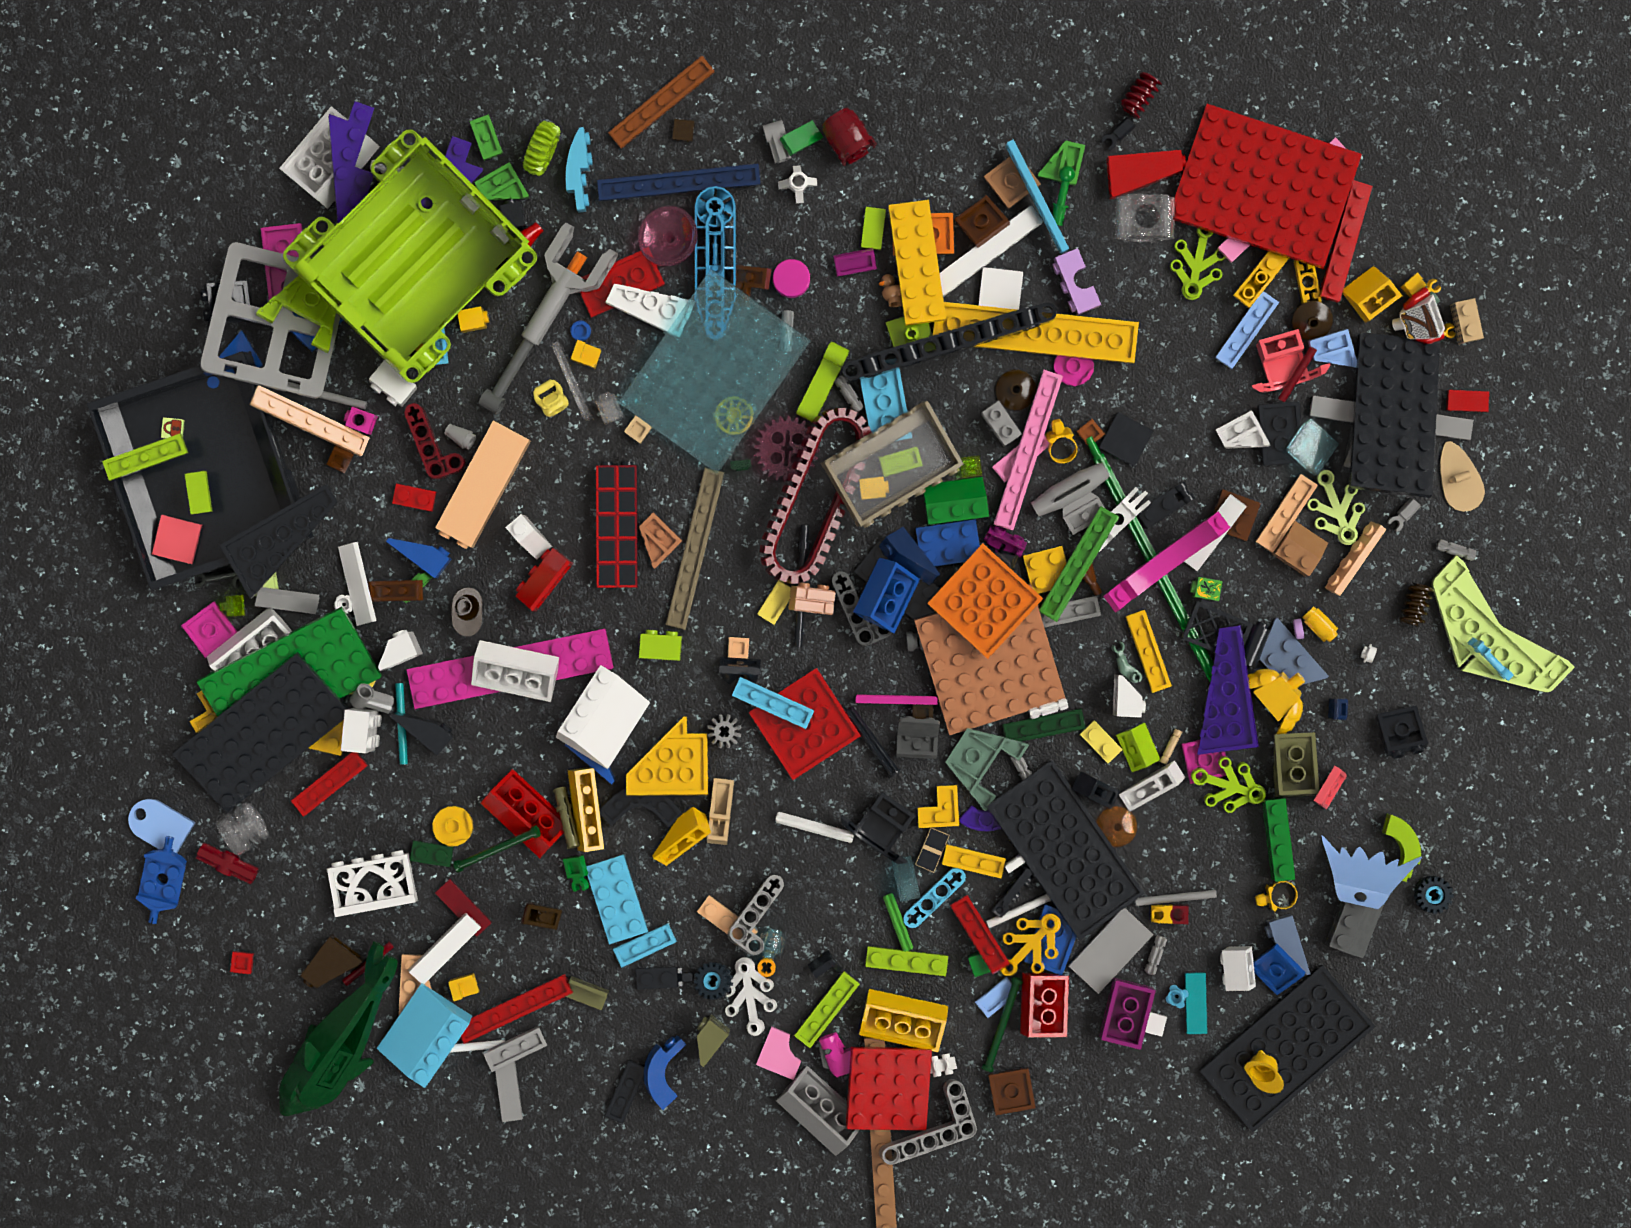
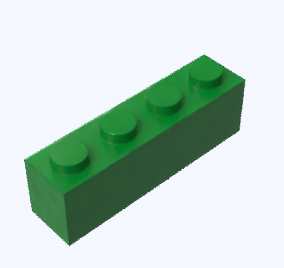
(1278, 839)

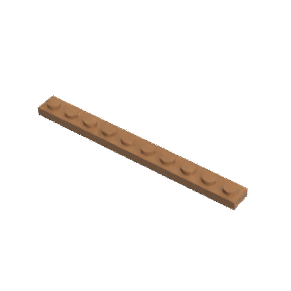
(882, 1172)

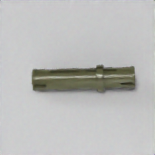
(566, 817)

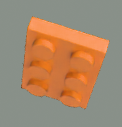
(943, 233)

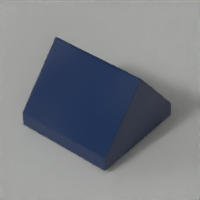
(1338, 708)

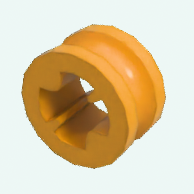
(772, 967)

